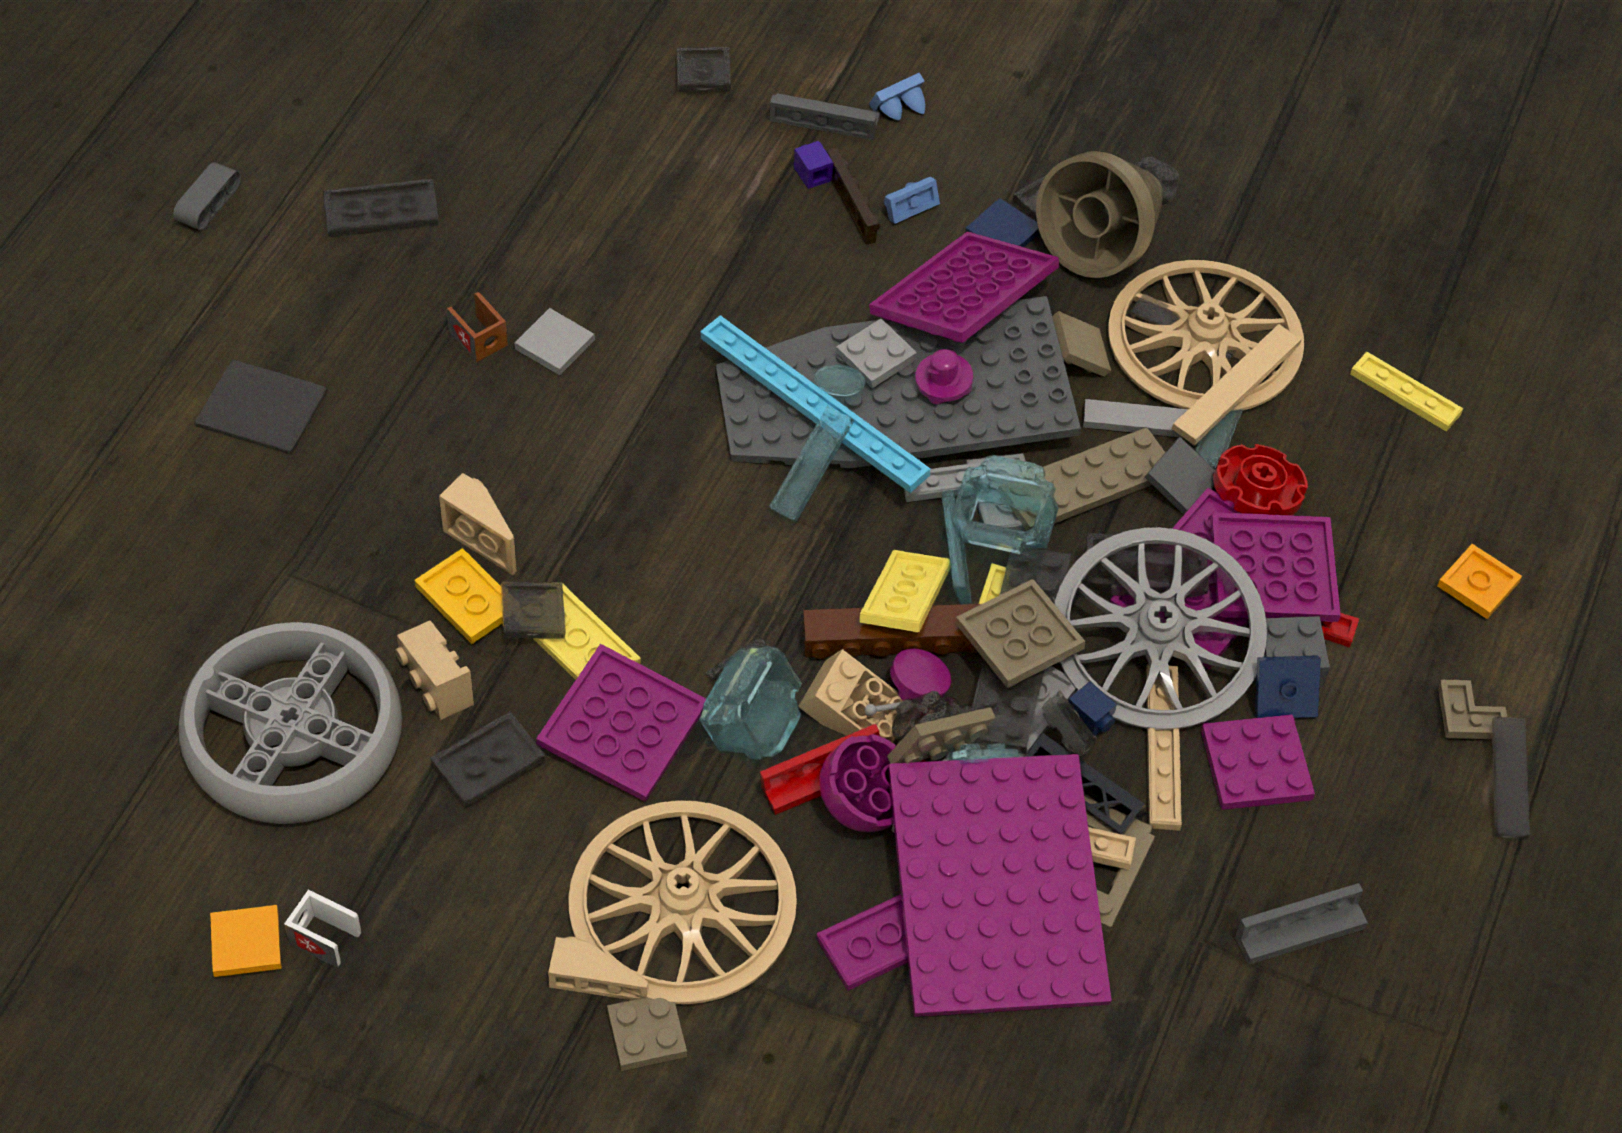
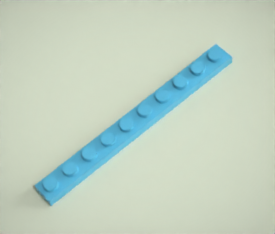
(812, 402)

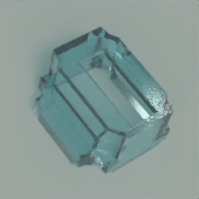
(1009, 485)
(753, 703)

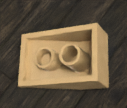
(477, 523)

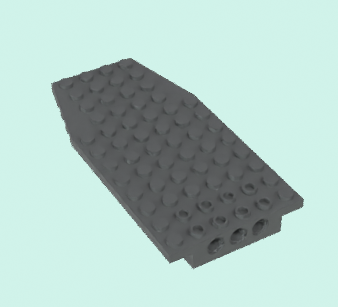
(1014, 399)

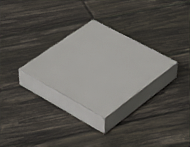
(554, 341)

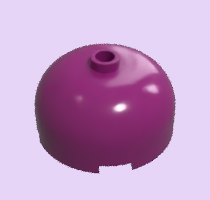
(853, 786)

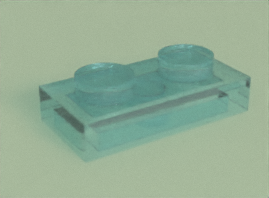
(972, 754)

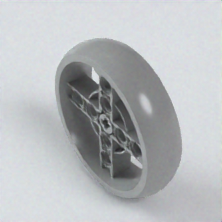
(290, 722)

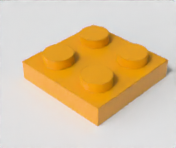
(1479, 581)

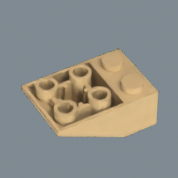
(844, 691)

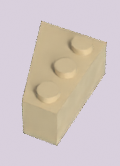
(434, 670)

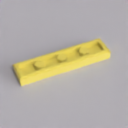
(1406, 391)

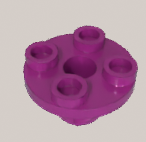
(944, 377)

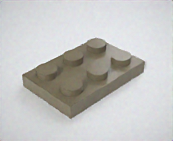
(941, 736)

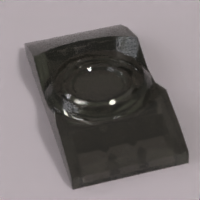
(1158, 565)

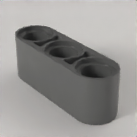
(207, 196)

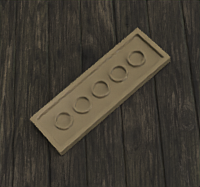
(1099, 475)

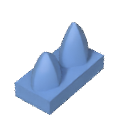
(907, 90)
(912, 199)

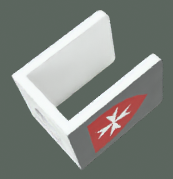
(328, 911)

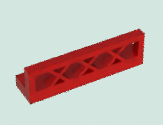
(800, 782)

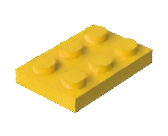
(463, 595)

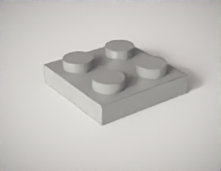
(876, 352)

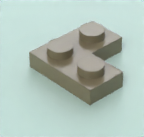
(1461, 715)

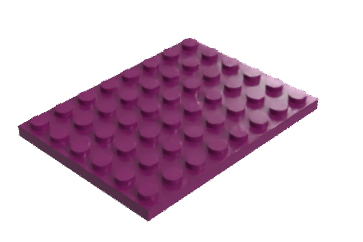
(997, 885)

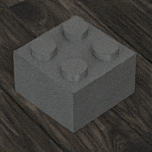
(1297, 638)

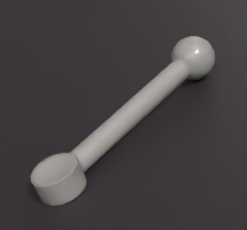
(871, 709)

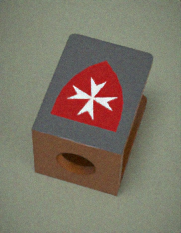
(473, 342)

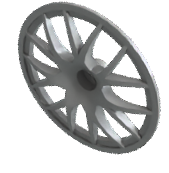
(1168, 639)

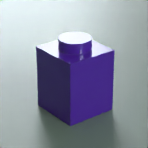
(813, 164)

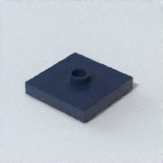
(1287, 686)

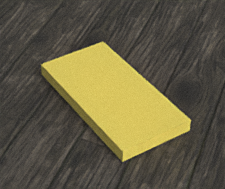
(905, 591)
(582, 637)

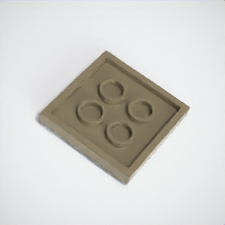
(1020, 633)

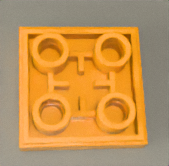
(245, 940)

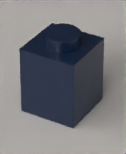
(1094, 708)

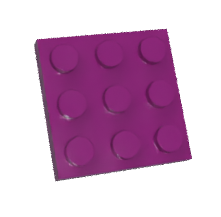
(1257, 762)

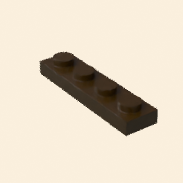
(852, 198)

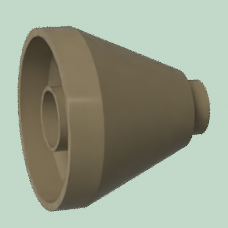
(1098, 213)

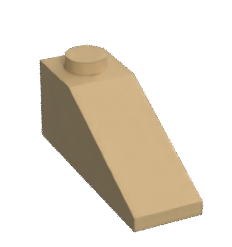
(589, 970)

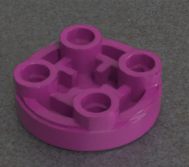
(918, 673)

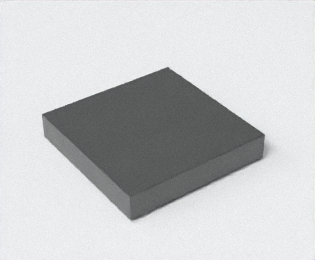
(1181, 475)

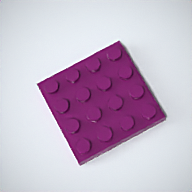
(1286, 560)
(622, 722)

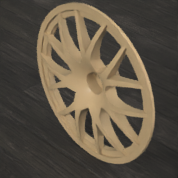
(1200, 333)
(687, 908)

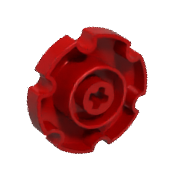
(1260, 481)

